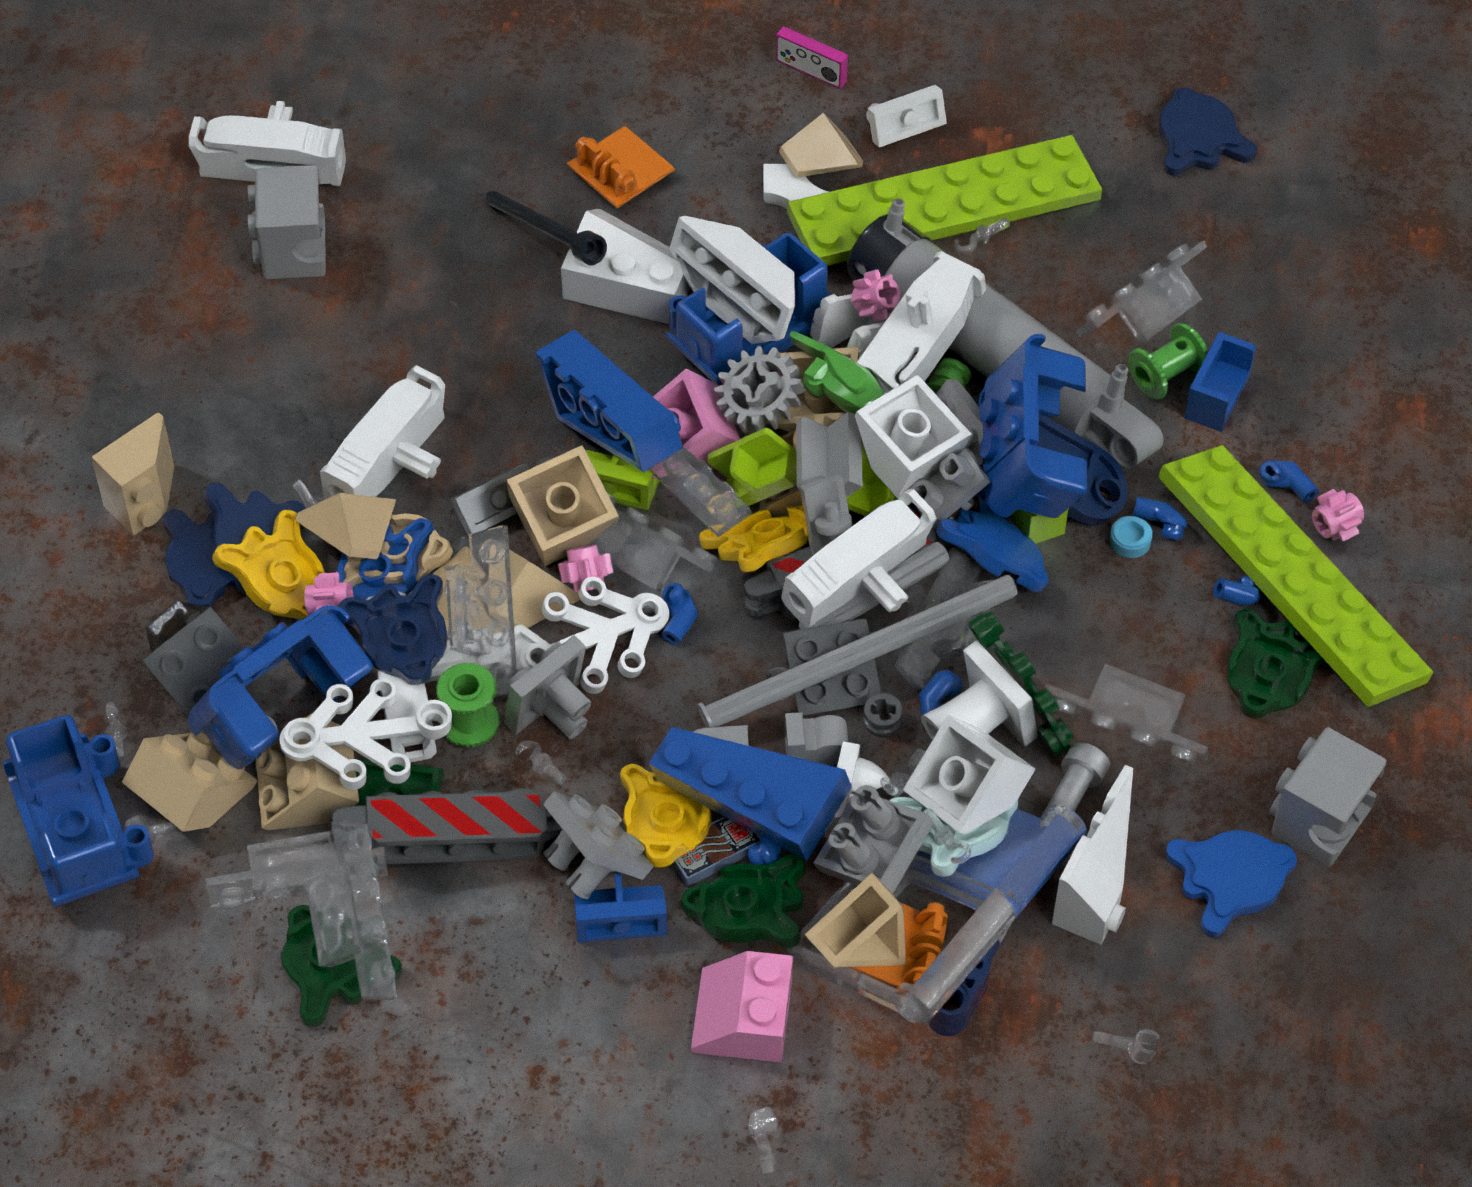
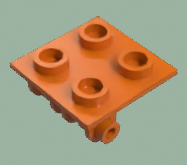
(619, 165)
(923, 944)

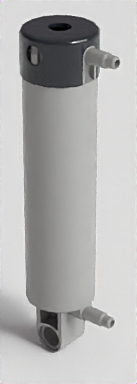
(998, 328)

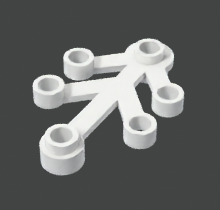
(604, 631)
(360, 733)

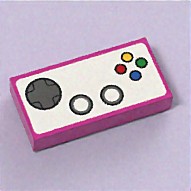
(811, 57)

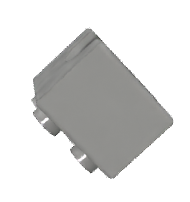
(287, 222)
(1326, 795)

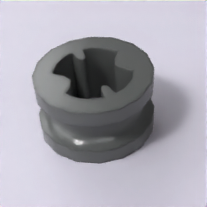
(872, 720)

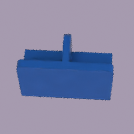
(621, 913)

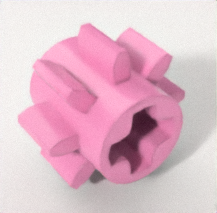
(875, 295)
(1338, 515)
(584, 563)
(326, 592)

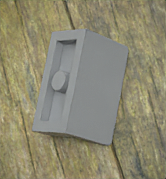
(830, 451)

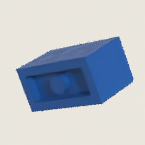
(1220, 381)

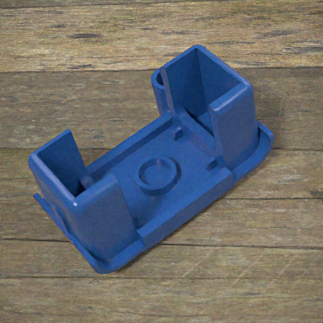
(712, 342)
(1010, 406)
(312, 646)
(69, 809)

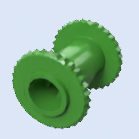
(1154, 369)
(473, 714)

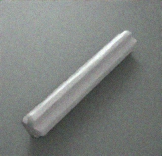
(904, 574)

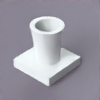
(989, 701)

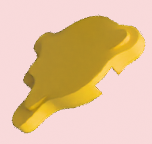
(759, 538)
(273, 566)
(661, 817)

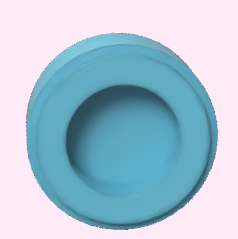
(1130, 536)

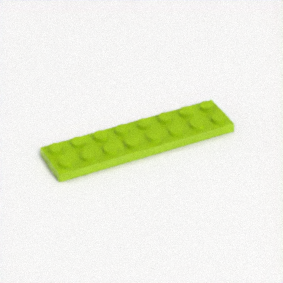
(951, 196)
(1296, 575)

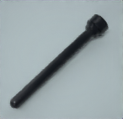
(585, 245)

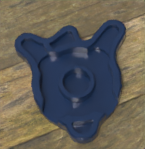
(1199, 131)
(235, 518)
(190, 559)
(402, 632)

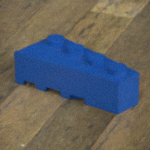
(606, 403)
(757, 788)

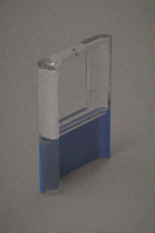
(991, 883)

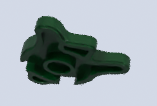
(1269, 665)
(750, 902)
(317, 983)

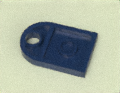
(1101, 471)

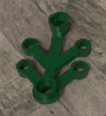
(1053, 732)

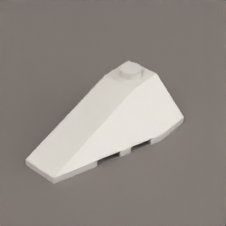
(1094, 875)

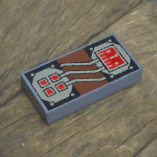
(721, 847)

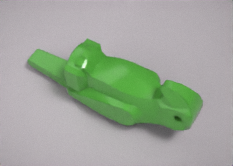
(837, 376)

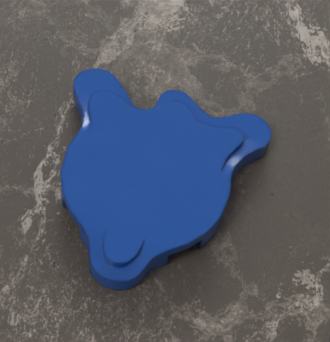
(420, 532)
(996, 545)
(1233, 873)

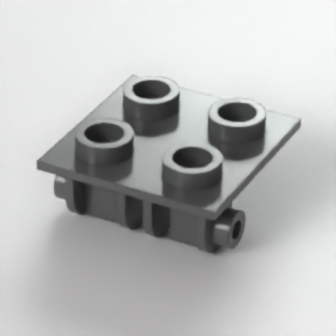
(194, 657)
(840, 691)

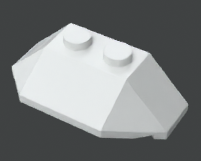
(738, 277)

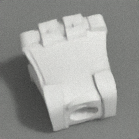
(839, 320)

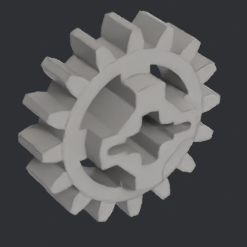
(759, 389)

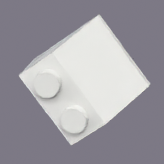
(909, 434)
(967, 776)

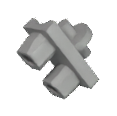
(952, 485)
(824, 510)

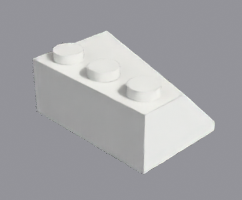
(632, 278)

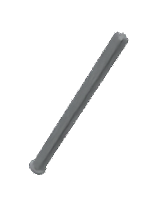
(857, 652)

